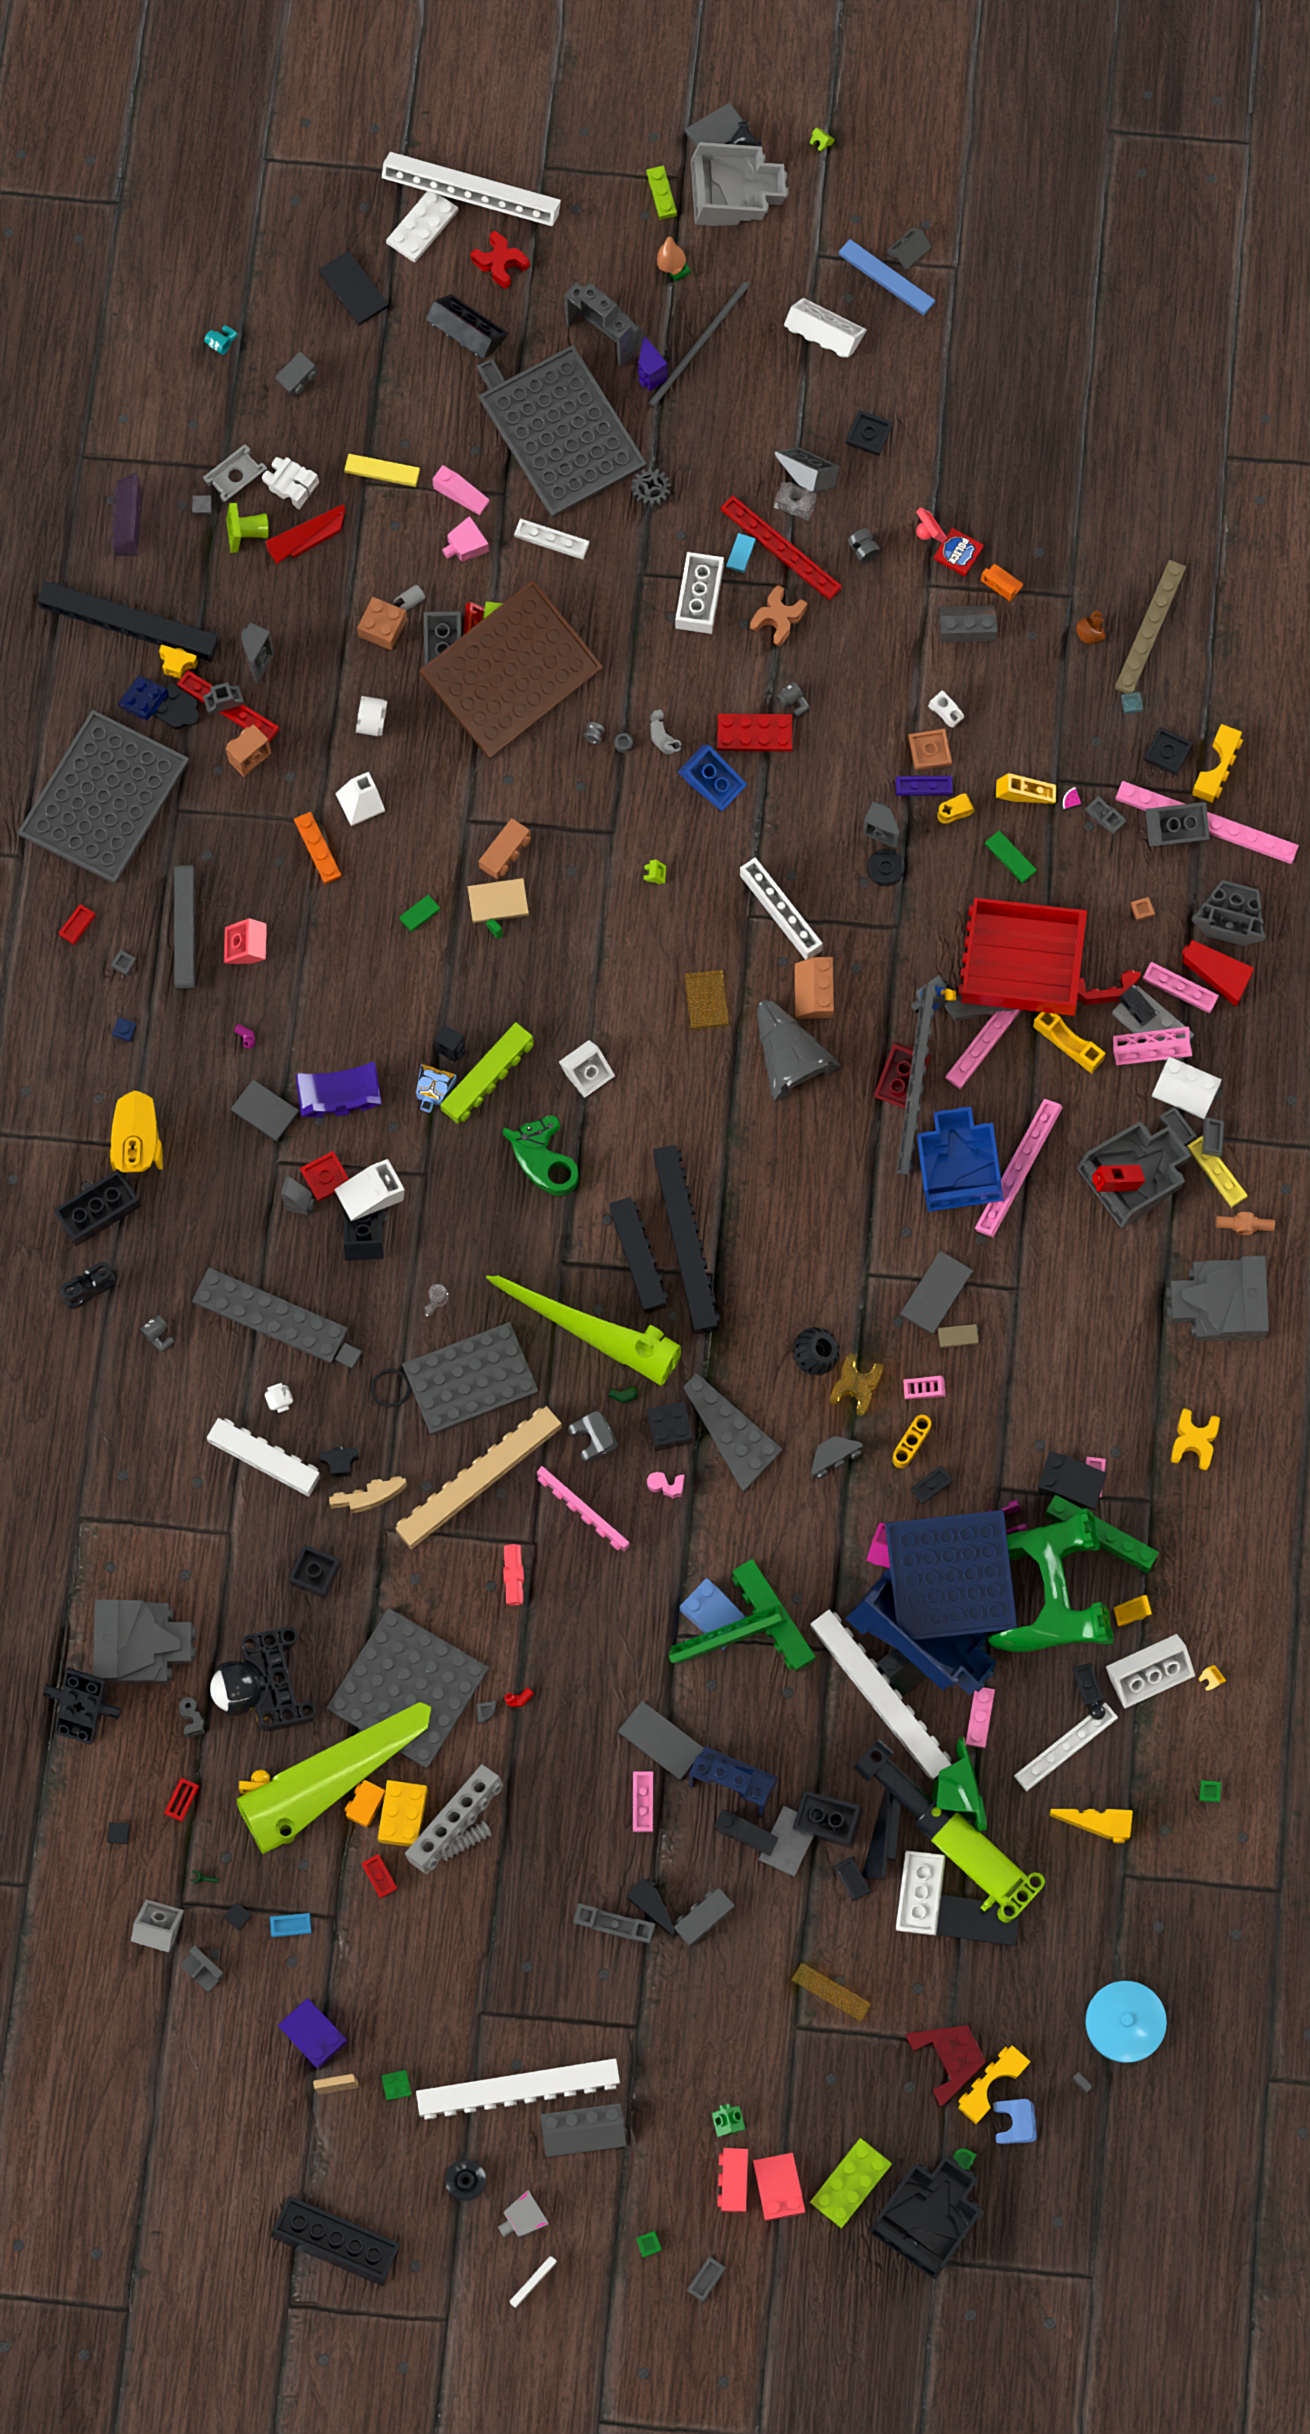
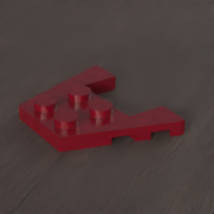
(957, 2053)

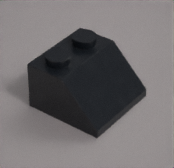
(900, 1672)

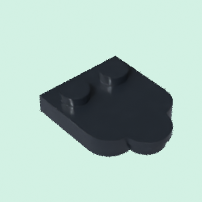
(177, 708)

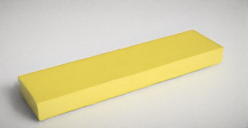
(382, 470)
(1218, 1174)

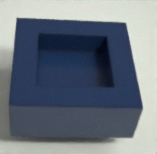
(124, 1029)

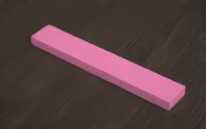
(980, 1047)

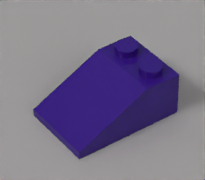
(313, 2033)

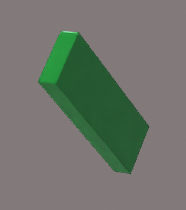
(1010, 857)

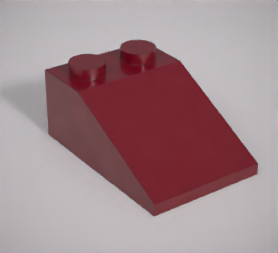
(896, 1075)

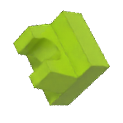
(824, 139)
(657, 872)

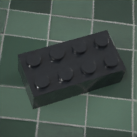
(97, 1207)

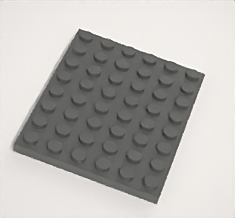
(562, 431)
(103, 796)

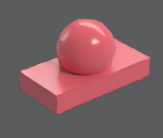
(929, 527)

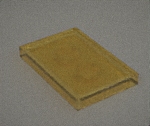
(706, 999)

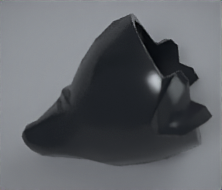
(743, 136)

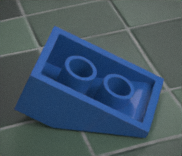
(712, 777)

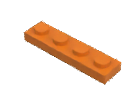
(317, 848)

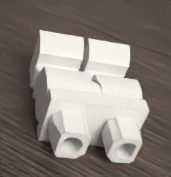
(285, 481)

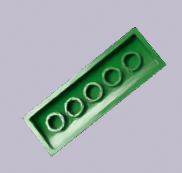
(727, 1635)

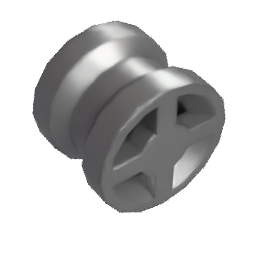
(593, 732)

